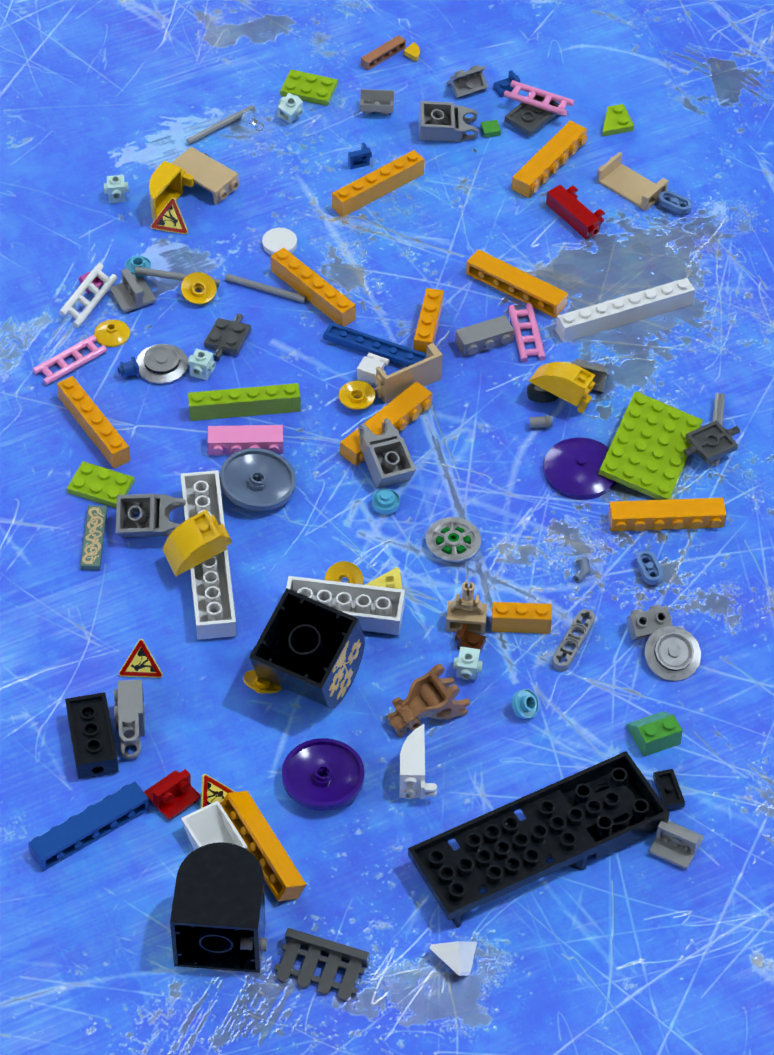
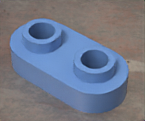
(675, 202)
(651, 570)

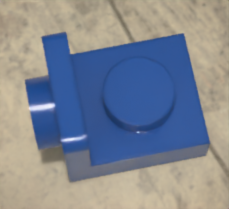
(504, 85)
(360, 157)

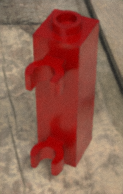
(573, 211)

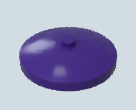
(574, 466)
(323, 774)

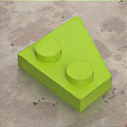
(617, 121)

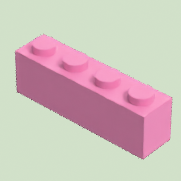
(231, 439)

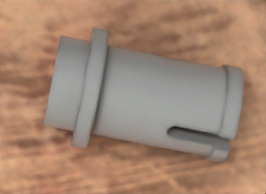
(539, 422)
(247, 943)

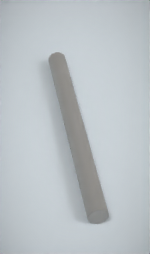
(217, 126)
(164, 274)
(266, 288)

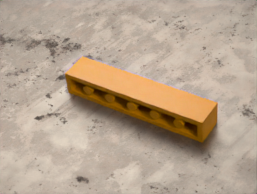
(549, 159)
(378, 183)
(516, 283)
(313, 286)
(399, 411)
(93, 422)
(667, 514)
(262, 842)

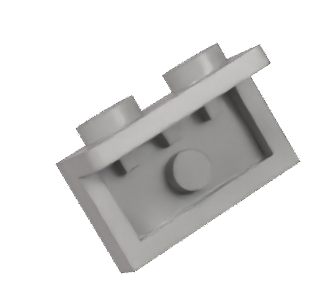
(377, 101)

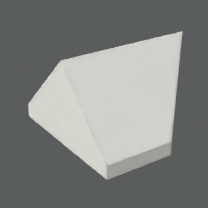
(456, 955)

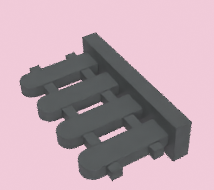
(336, 953)

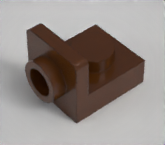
(469, 639)

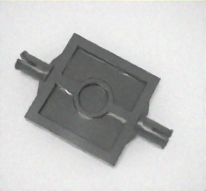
(227, 336)
(711, 441)

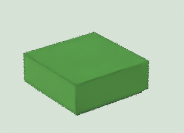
(490, 128)

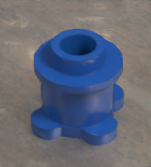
(129, 368)

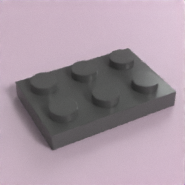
(530, 118)

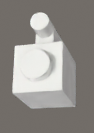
(367, 368)

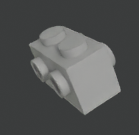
(644, 623)

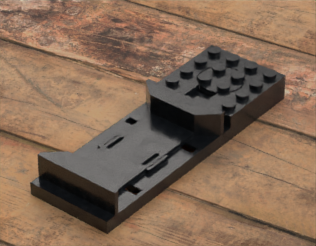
(564, 821)

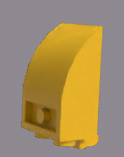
(165, 184)
(566, 382)
(195, 542)

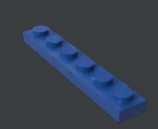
(371, 344)

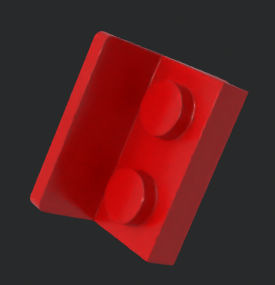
(173, 794)

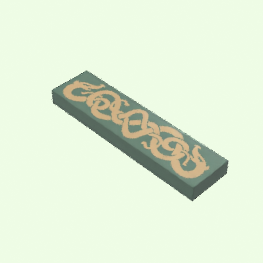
(93, 537)

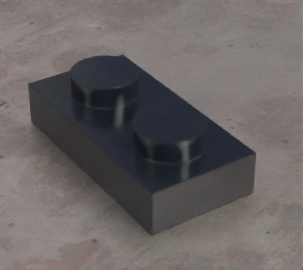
(668, 789)

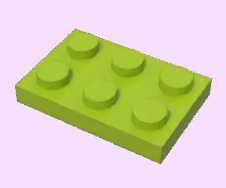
(309, 87)
(99, 484)

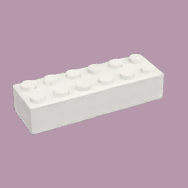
(376, 607)

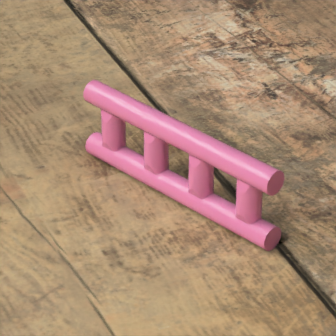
(548, 96)
(520, 340)
(59, 359)

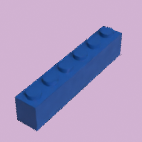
(88, 826)

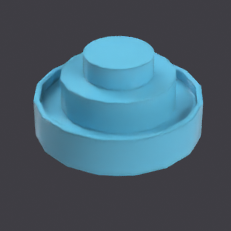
(138, 261)
(385, 501)
(525, 704)

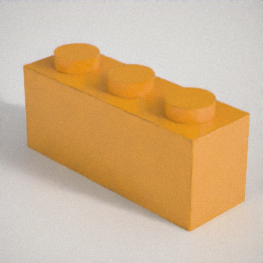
(521, 617)

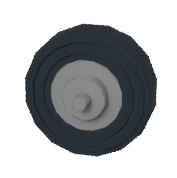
(539, 395)

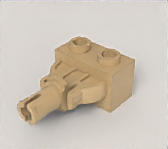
(466, 611)

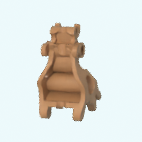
(427, 698)

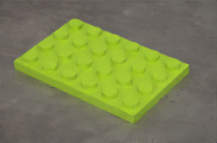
(649, 447)

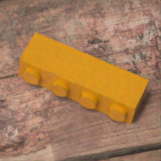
(429, 319)

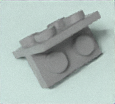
(468, 81)
(132, 292)
(598, 369)
(676, 844)

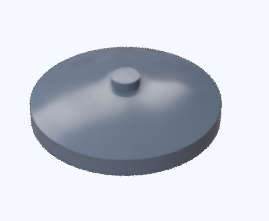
(257, 479)

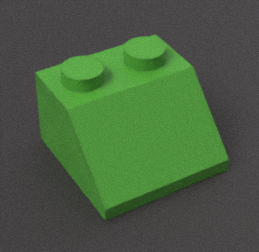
(656, 732)

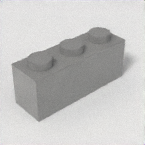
(484, 336)

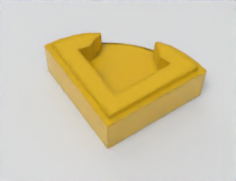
(412, 52)

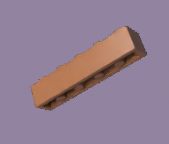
(383, 52)

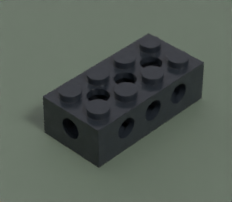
(91, 735)

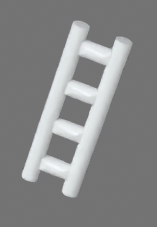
(89, 305)

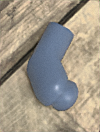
(584, 566)

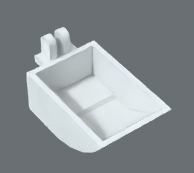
(412, 768)
(211, 826)

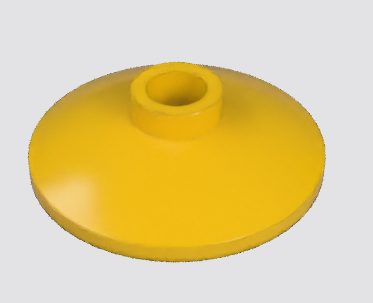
(201, 282)
(112, 333)
(357, 395)
(344, 569)
(259, 685)

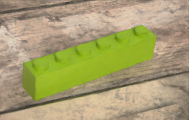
(244, 402)

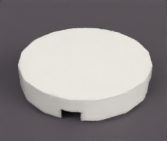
(277, 239)

